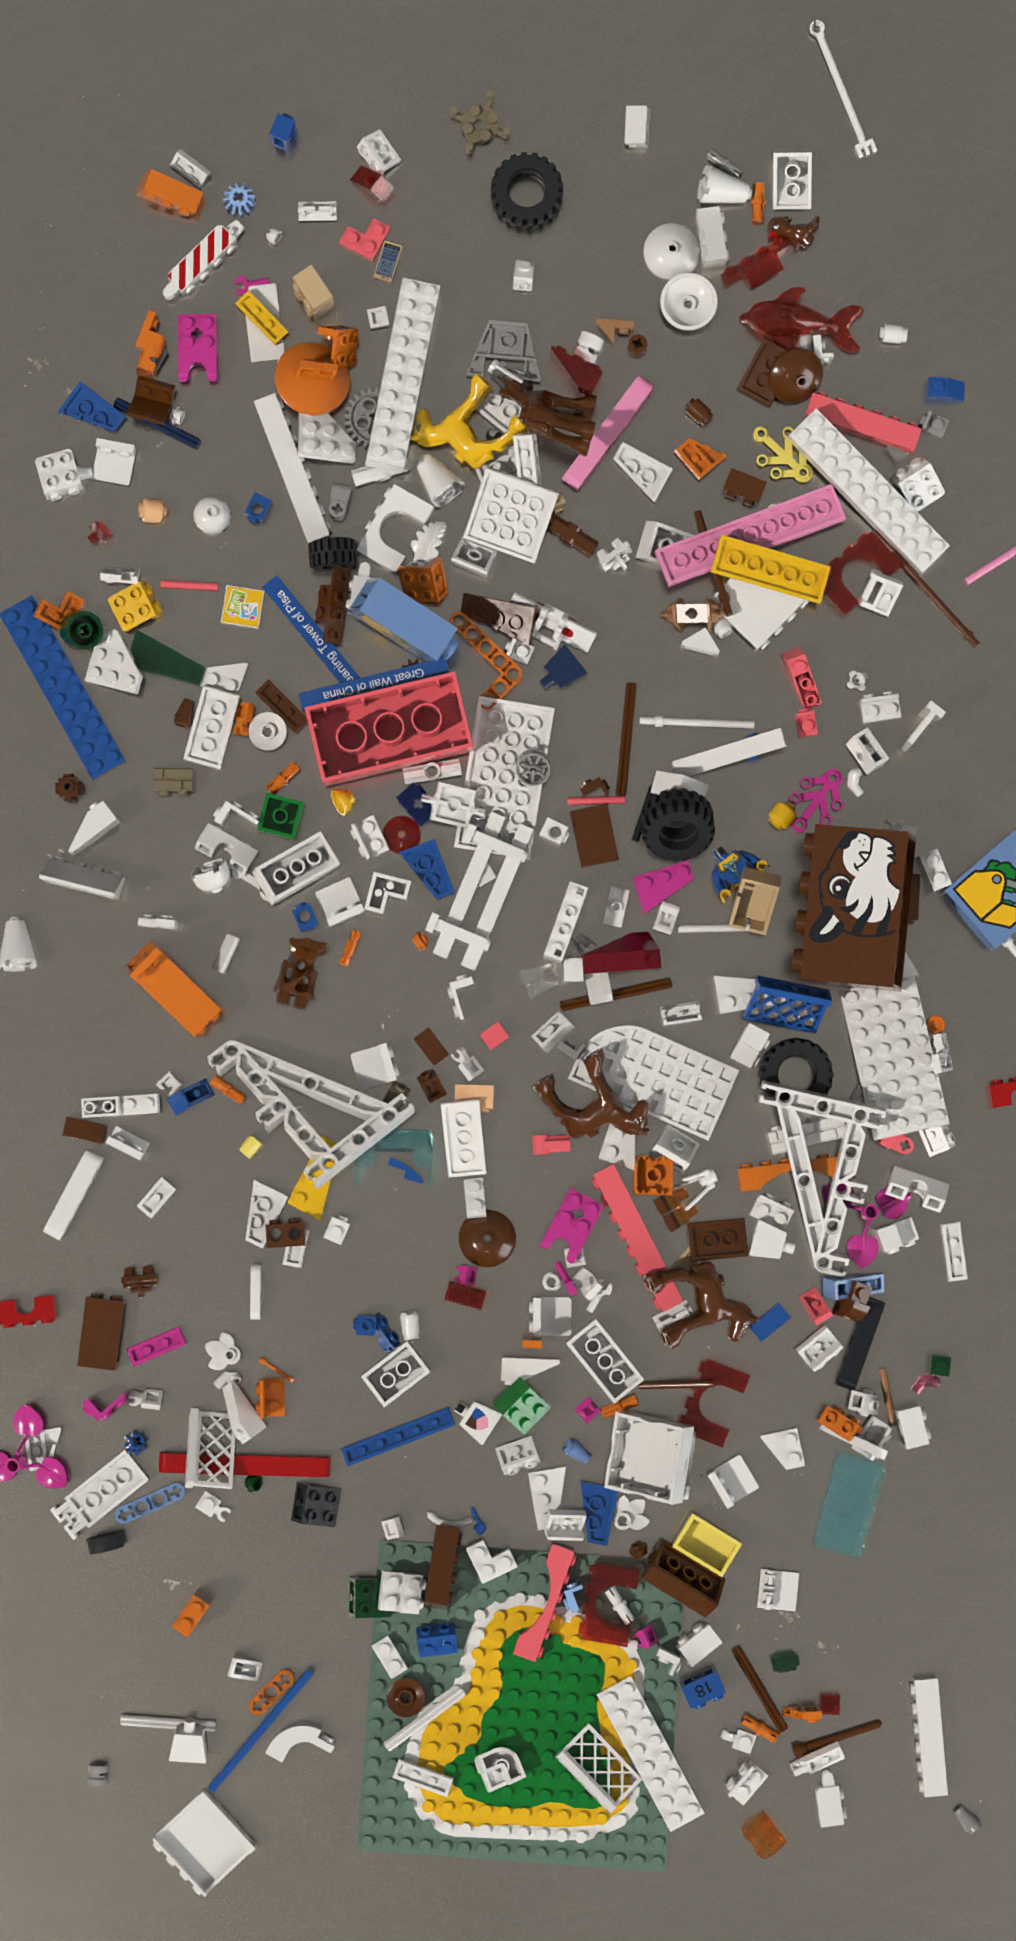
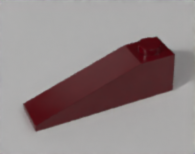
(629, 953)

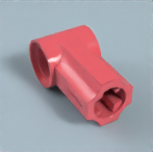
(546, 1144)

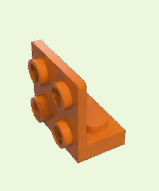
(344, 344)
(424, 582)
(271, 1397)

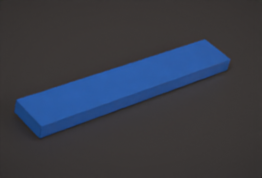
(398, 1436)

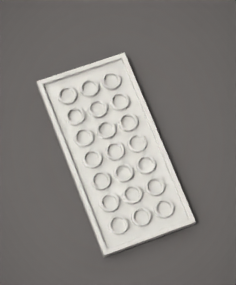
(498, 741)
(894, 1058)

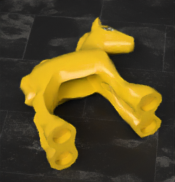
(460, 434)

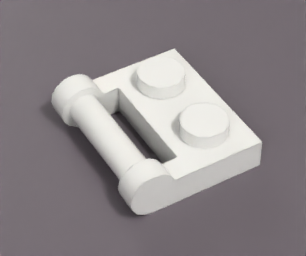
(886, 594)

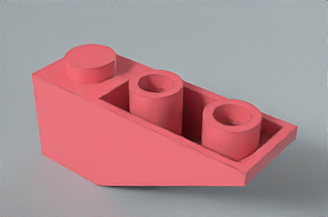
(802, 677)

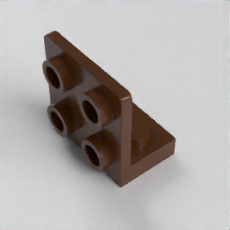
(151, 400)

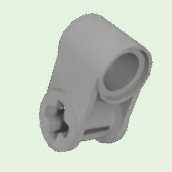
(339, 498)

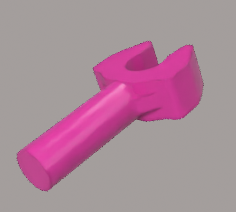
(241, 279)
(565, 1278)

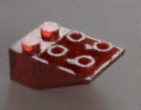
(581, 376)

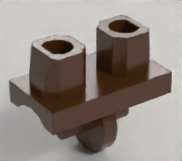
(139, 1283)

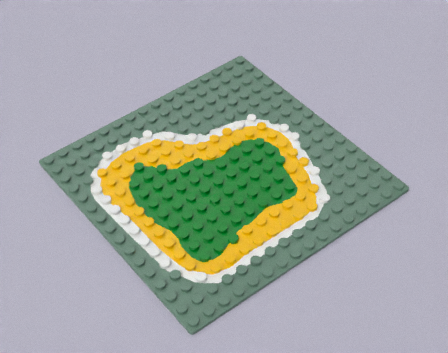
(517, 1707)

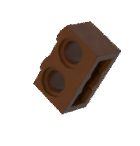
(285, 1239)

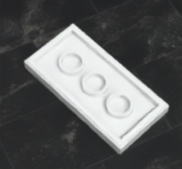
(211, 727)
(463, 1137)

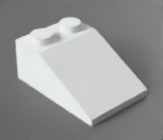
(792, 178)
(655, 537)
(95, 824)

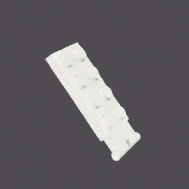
(100, 1493)

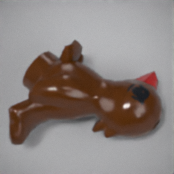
(797, 233)

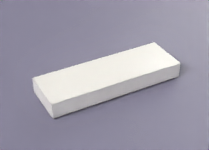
(954, 1251)
(422, 1777)

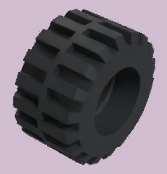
(332, 552)

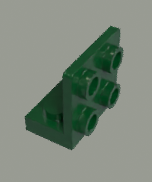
(364, 1598)

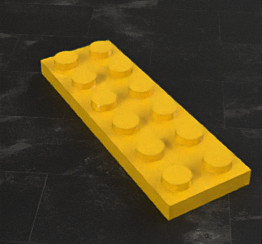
(770, 569)

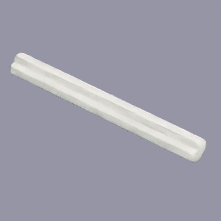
(424, 1719)
(162, 1722)

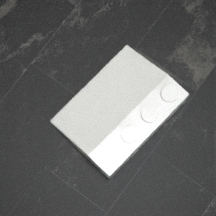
(83, 879)

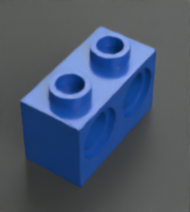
(283, 131)

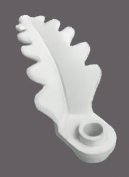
(425, 547)

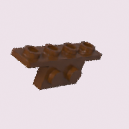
(332, 605)

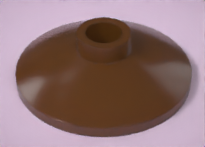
(403, 1707)

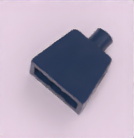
(562, 669)

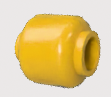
(782, 815)

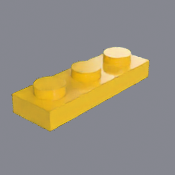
(261, 317)

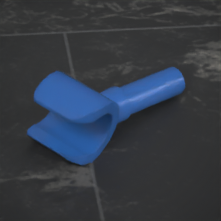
(480, 1528)

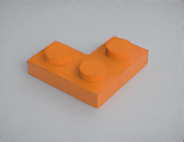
(54, 615)

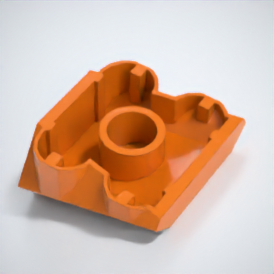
(653, 1175)

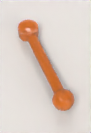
(262, 1360)

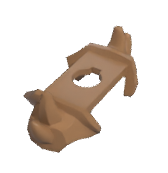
(706, 612)

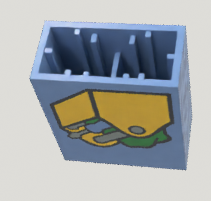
(404, 621)
(988, 894)

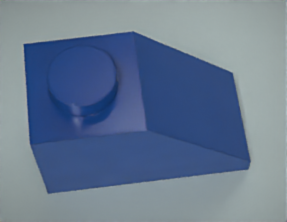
(944, 389)
(190, 1096)

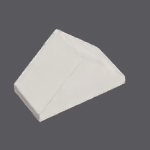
(701, 642)
(244, 1668)

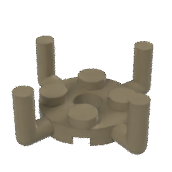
(476, 113)

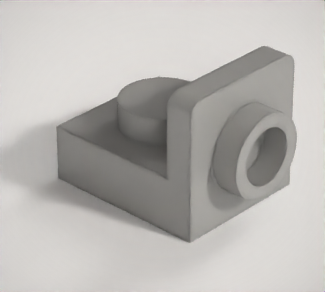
(933, 424)
(568, 1049)

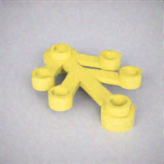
(784, 457)

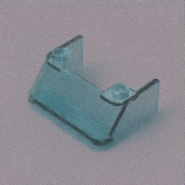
(401, 1140)

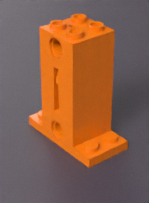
(172, 989)

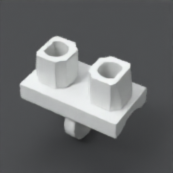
(617, 557)

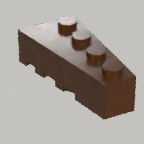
(441, 1567)

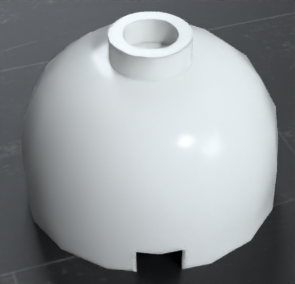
(212, 515)
(211, 876)

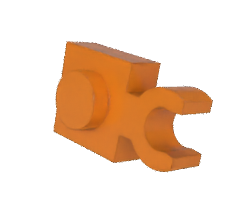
(243, 717)

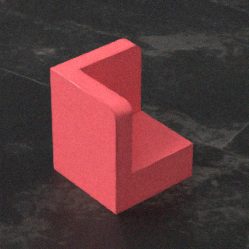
(494, 1036)

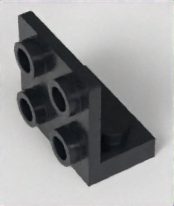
(315, 1505)

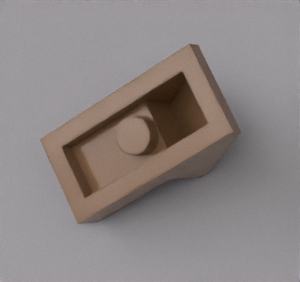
(609, 326)

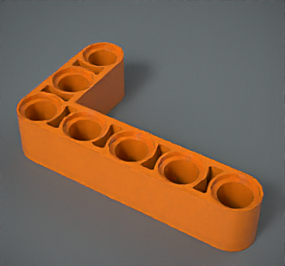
(489, 657)

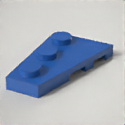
(92, 408)
(429, 867)
(599, 1508)

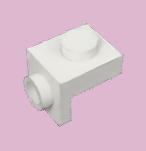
(523, 275)
(666, 917)

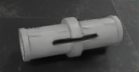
(724, 164)

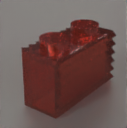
(465, 1295)

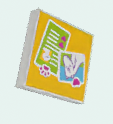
(242, 607)

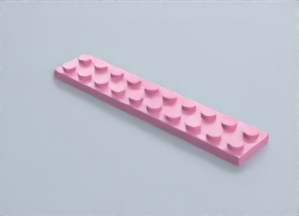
(763, 528)

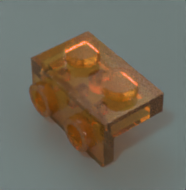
(763, 1836)

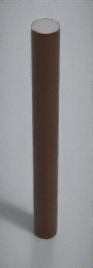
(677, 1384)

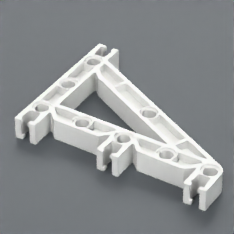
(255, 1063)
(820, 1237)

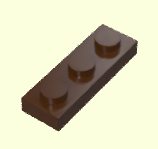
(282, 706)

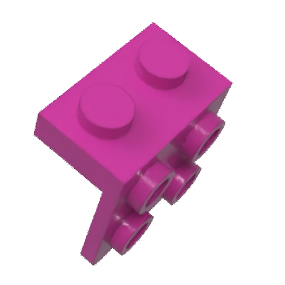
(91, 1408)

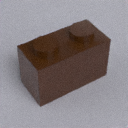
(744, 487)

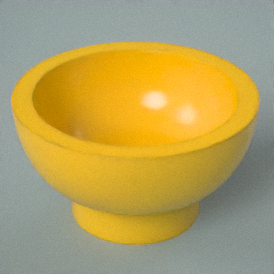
(342, 800)

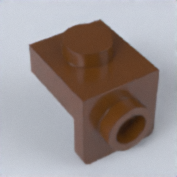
(589, 786)

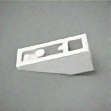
(517, 1367)
(241, 1413)

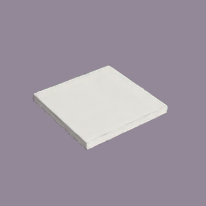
(511, 514)

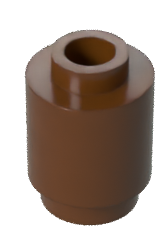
(698, 411)

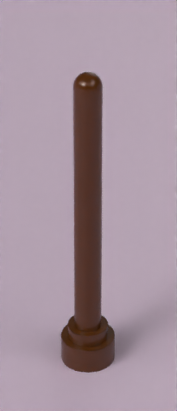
(802, 1749)

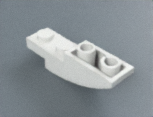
(120, 1105)

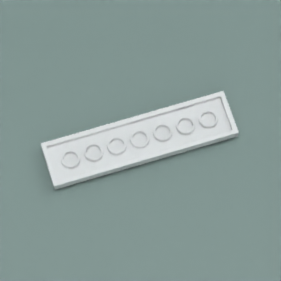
(650, 1753)

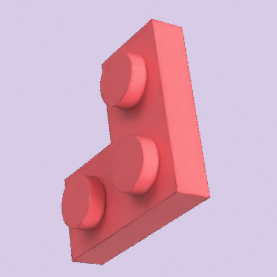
(367, 244)

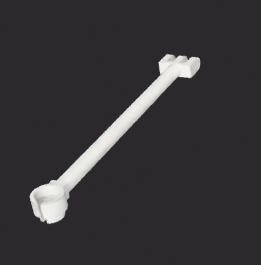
(864, 144)

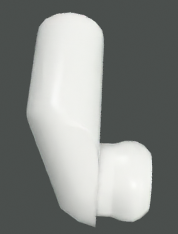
(853, 781)

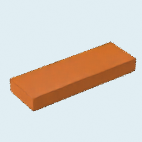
(532, 1342)

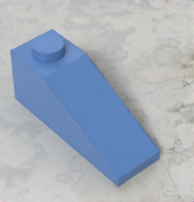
(839, 1287)

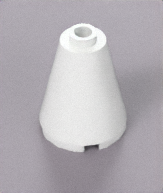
(722, 187)
(438, 480)
(16, 947)

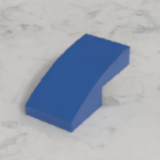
(410, 1174)

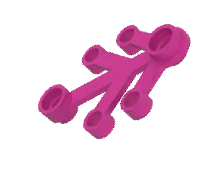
(818, 797)

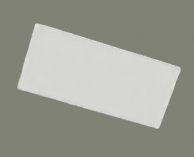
(260, 346)

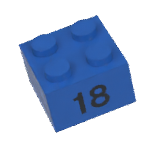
(703, 1688)

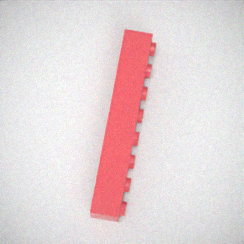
(634, 1232)

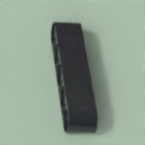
(860, 1345)

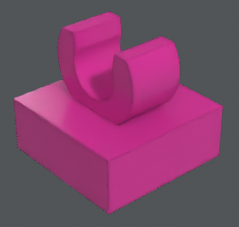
(467, 1275)
(587, 1409)
(647, 1637)

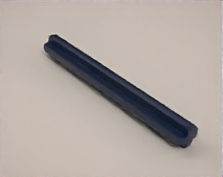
(166, 428)

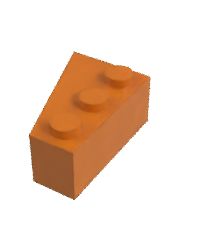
(169, 192)

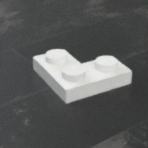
(165, 922)
(942, 1060)

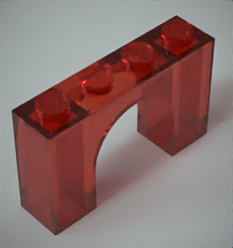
(869, 549)
(723, 1376)
(604, 1576)

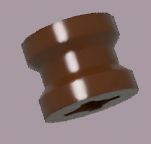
(636, 348)

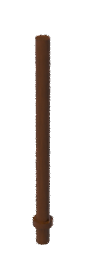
(968, 635)

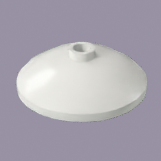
(665, 262)
(692, 289)

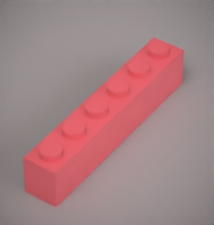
(866, 423)

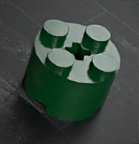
(71, 632)

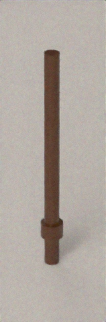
(723, 596)

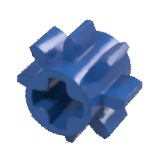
(130, 1440)

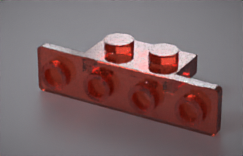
(759, 265)

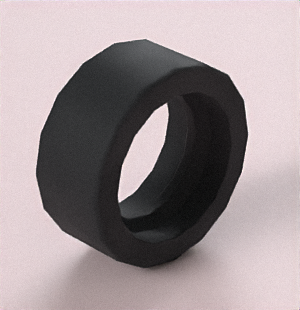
(105, 1542)

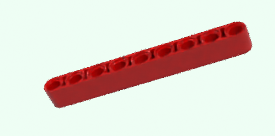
(252, 1464)

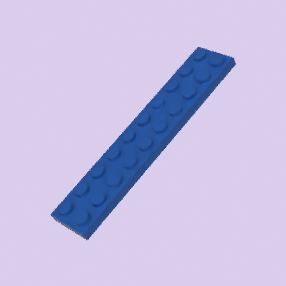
(62, 688)

